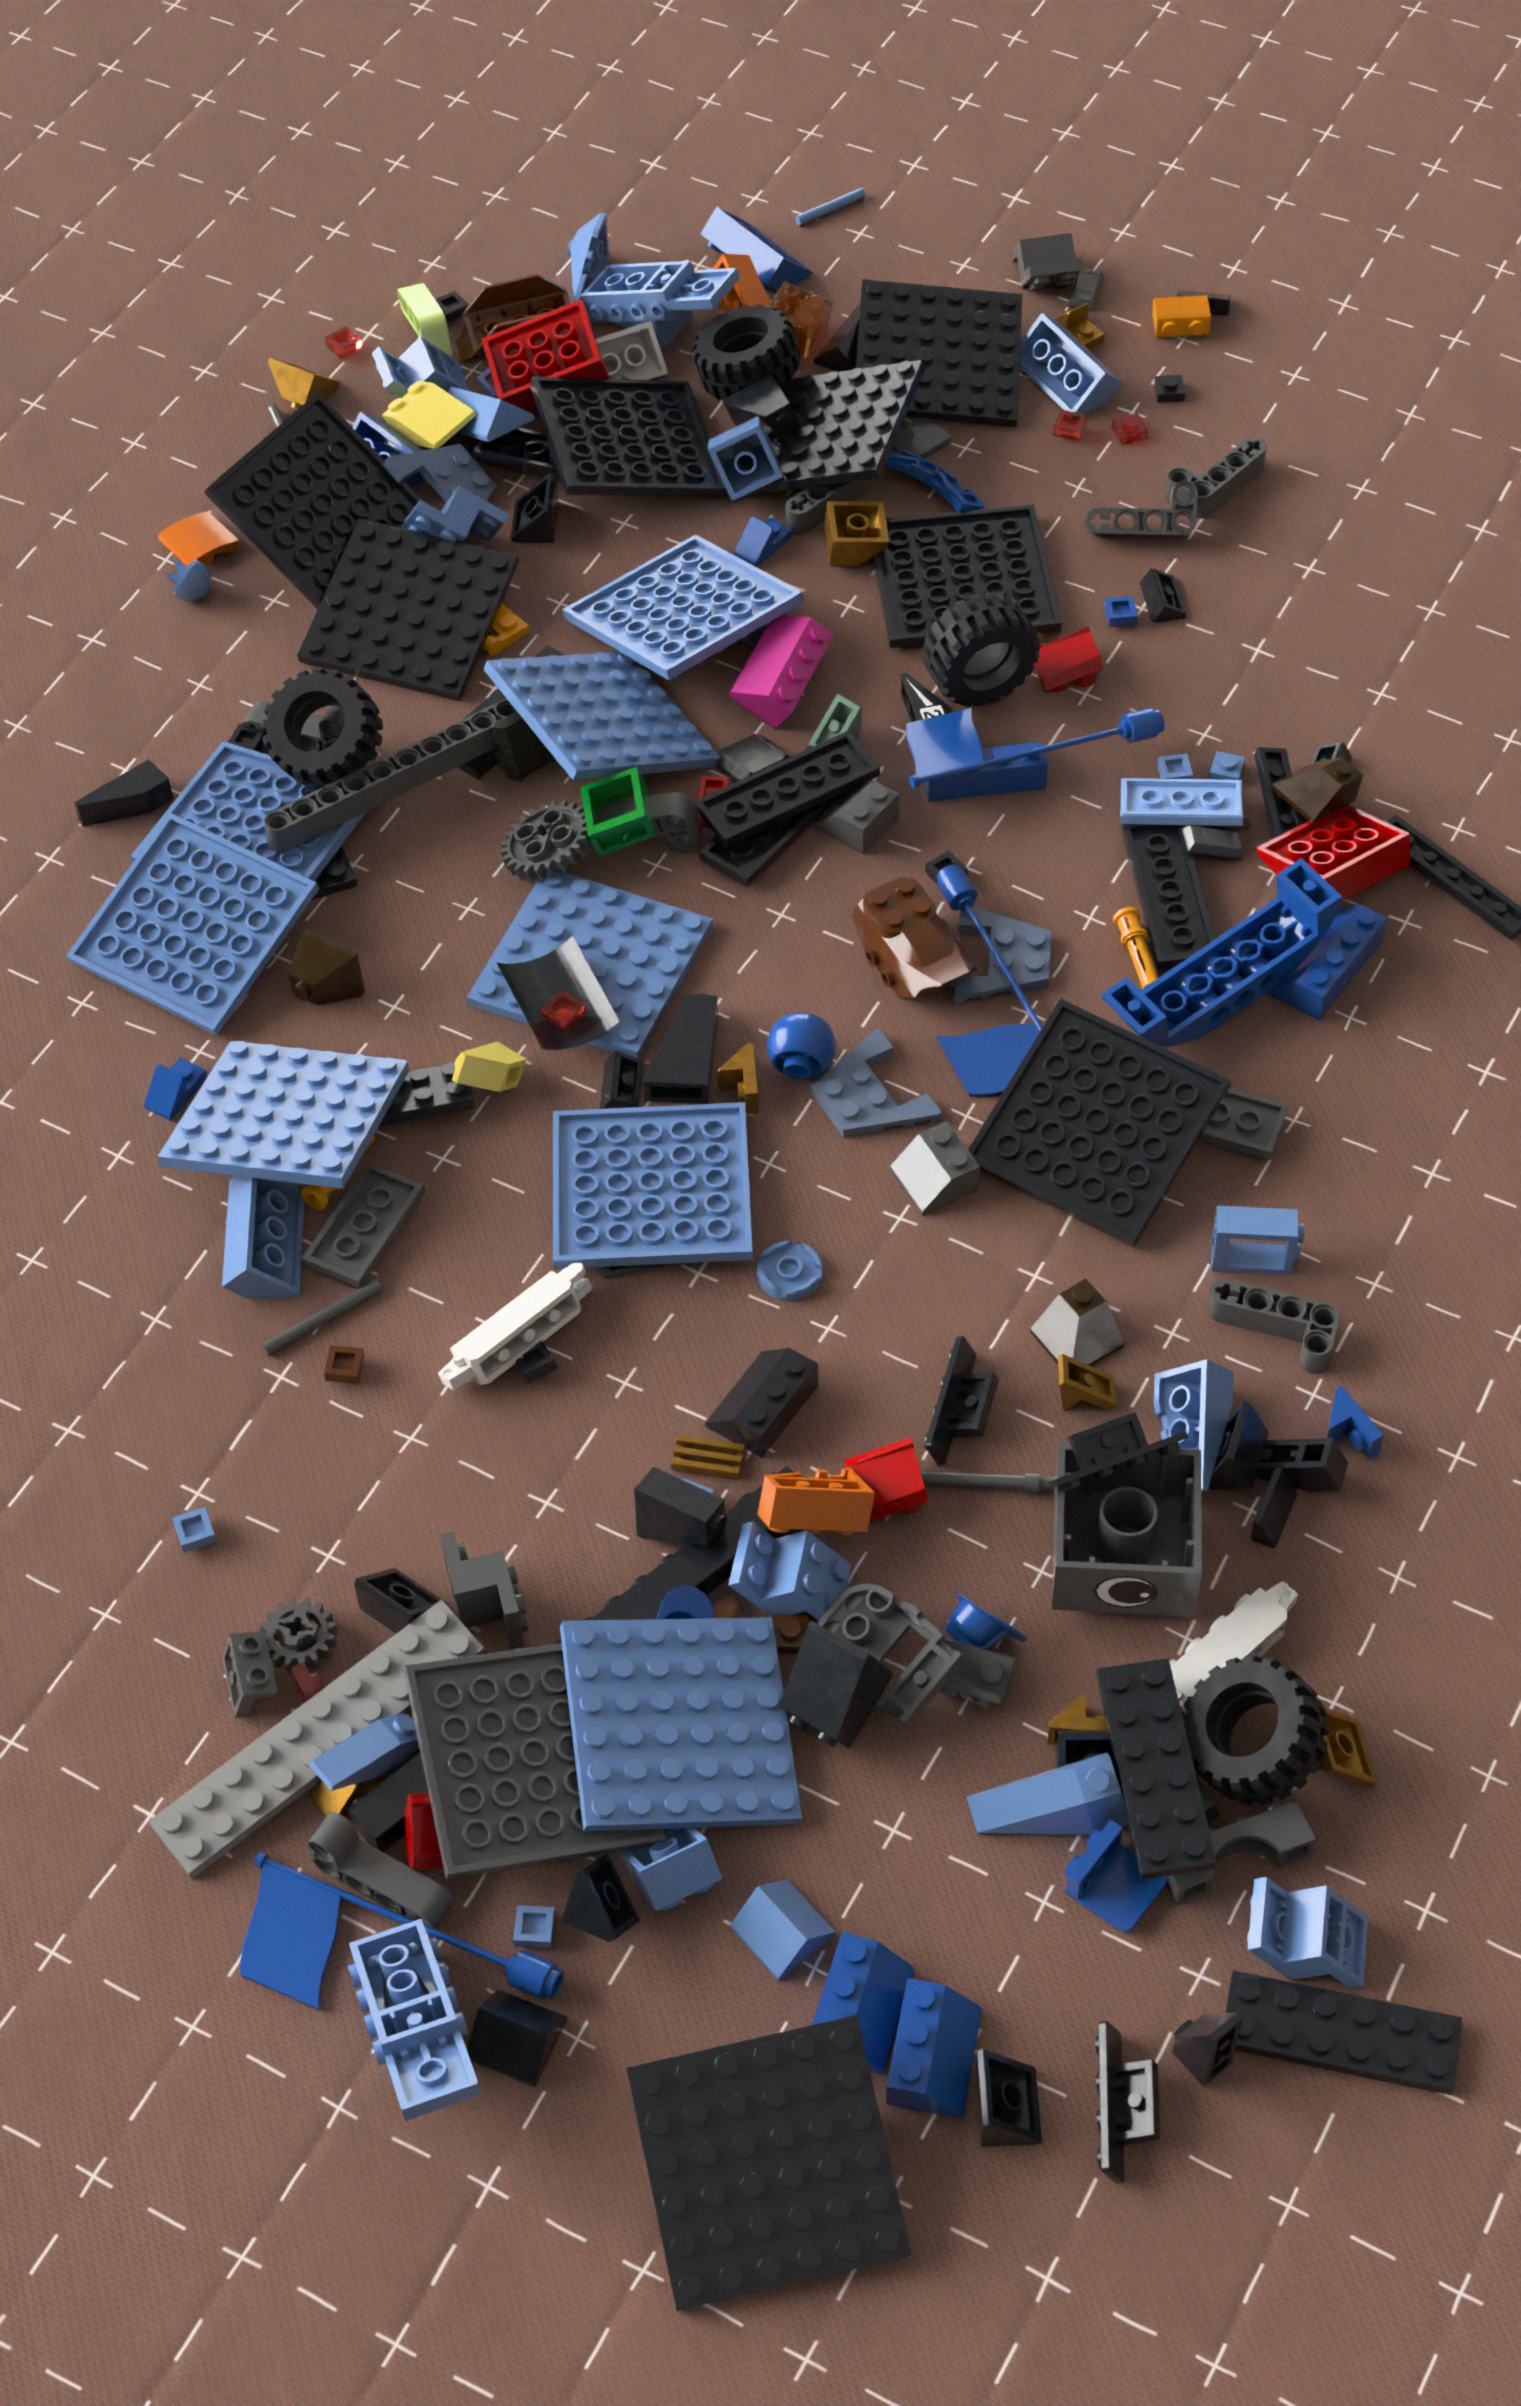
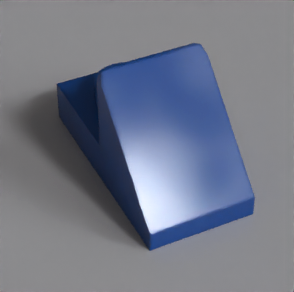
(761, 540)
(173, 1087)
(1351, 1420)

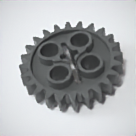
(546, 841)

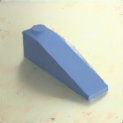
(588, 253)
(1199, 1402)
(1054, 1802)

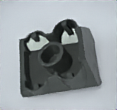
(519, 747)
(749, 756)

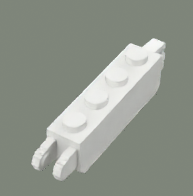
(517, 1328)
(1248, 1630)

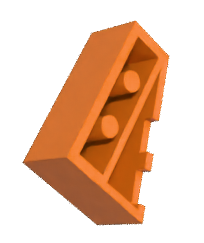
(747, 289)
(816, 1503)

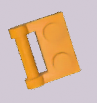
(505, 631)

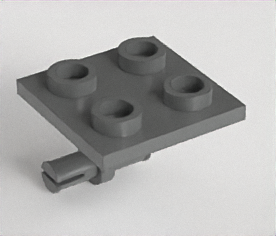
(920, 436)

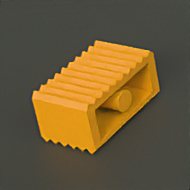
(1181, 316)

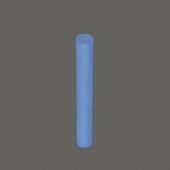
(830, 206)

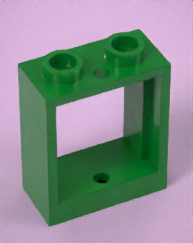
(637, 824)

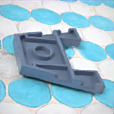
(444, 469)
(1022, 948)
(857, 1098)

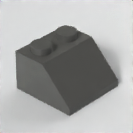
(861, 815)
(936, 1169)

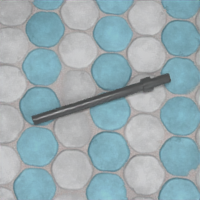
(1031, 1482)

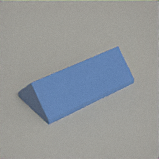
(493, 415)

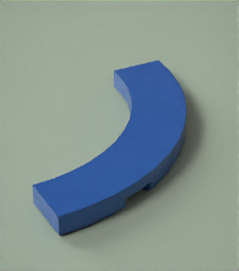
(936, 478)

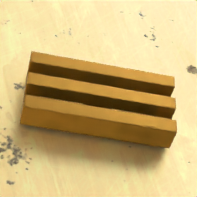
(710, 1452)

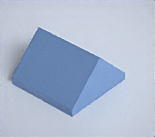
(781, 1927)

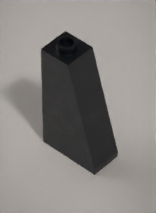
(685, 1057)

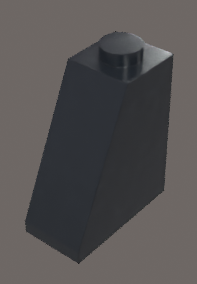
(762, 400)
(677, 1510)

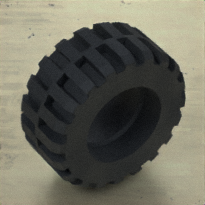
(744, 349)
(966, 629)
(293, 707)
(1289, 1753)

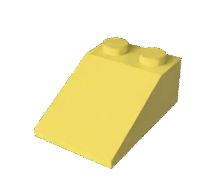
(428, 415)

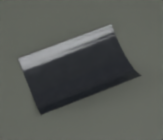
(540, 979)

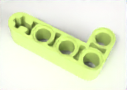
(425, 315)

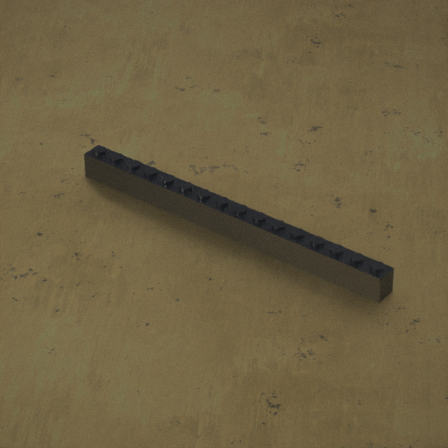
(381, 1812)

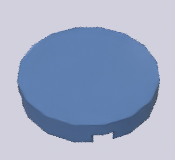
(789, 1271)

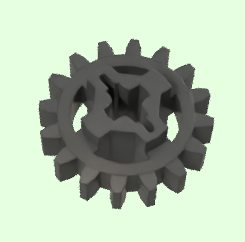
(301, 1638)

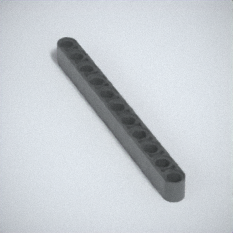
(384, 779)

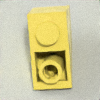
(489, 1067)

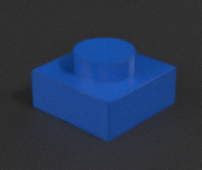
(1120, 611)

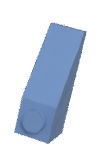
(368, 1753)

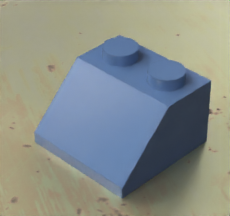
(673, 1868)

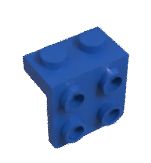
(1109, 1880)

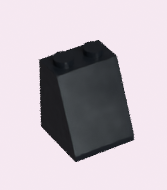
(833, 1686)

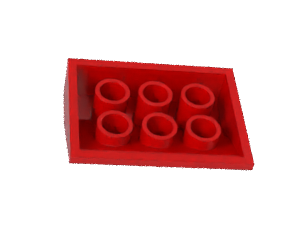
(545, 346)
(1344, 848)

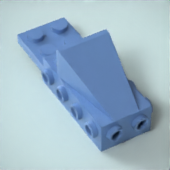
(656, 294)
(413, 2018)

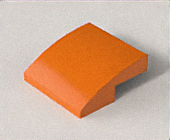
(198, 538)

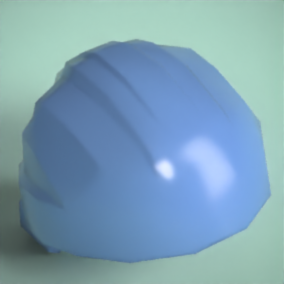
(190, 581)

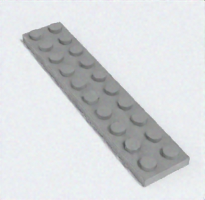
(276, 1765)

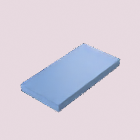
(1181, 802)

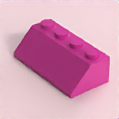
(780, 667)

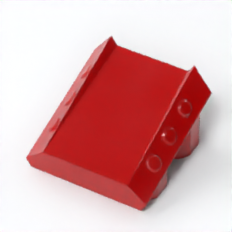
(1069, 661)
(894, 1478)
(421, 1835)

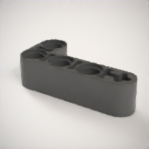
(1223, 478)
(809, 506)
(1140, 517)
(317, 732)
(672, 816)
(1235, 1302)
(374, 1874)

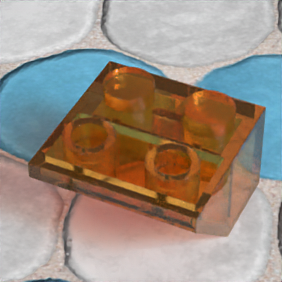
(807, 314)

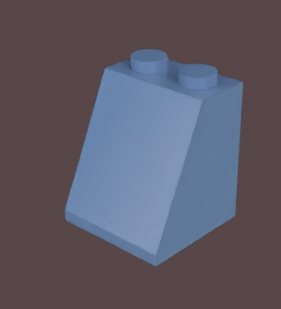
(744, 458)

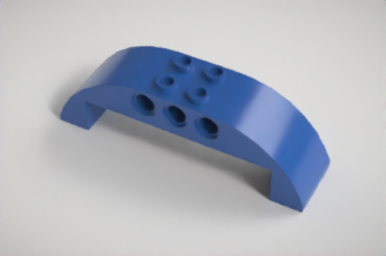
(1234, 966)

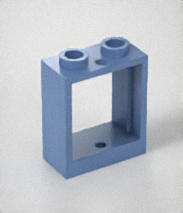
(1256, 1225)

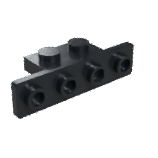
(962, 1402)
(1110, 1444)
(1126, 2102)

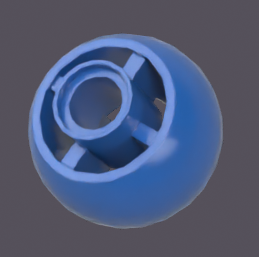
(801, 1045)

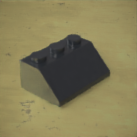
(765, 1399)

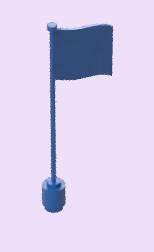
(951, 745)
(989, 1056)
(298, 1926)

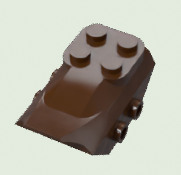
(504, 306)
(909, 939)

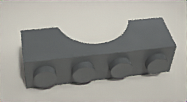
(1276, 1834)

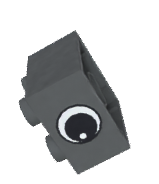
(1129, 1537)

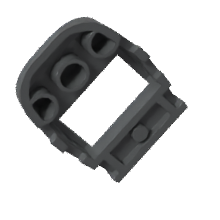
(876, 1623)

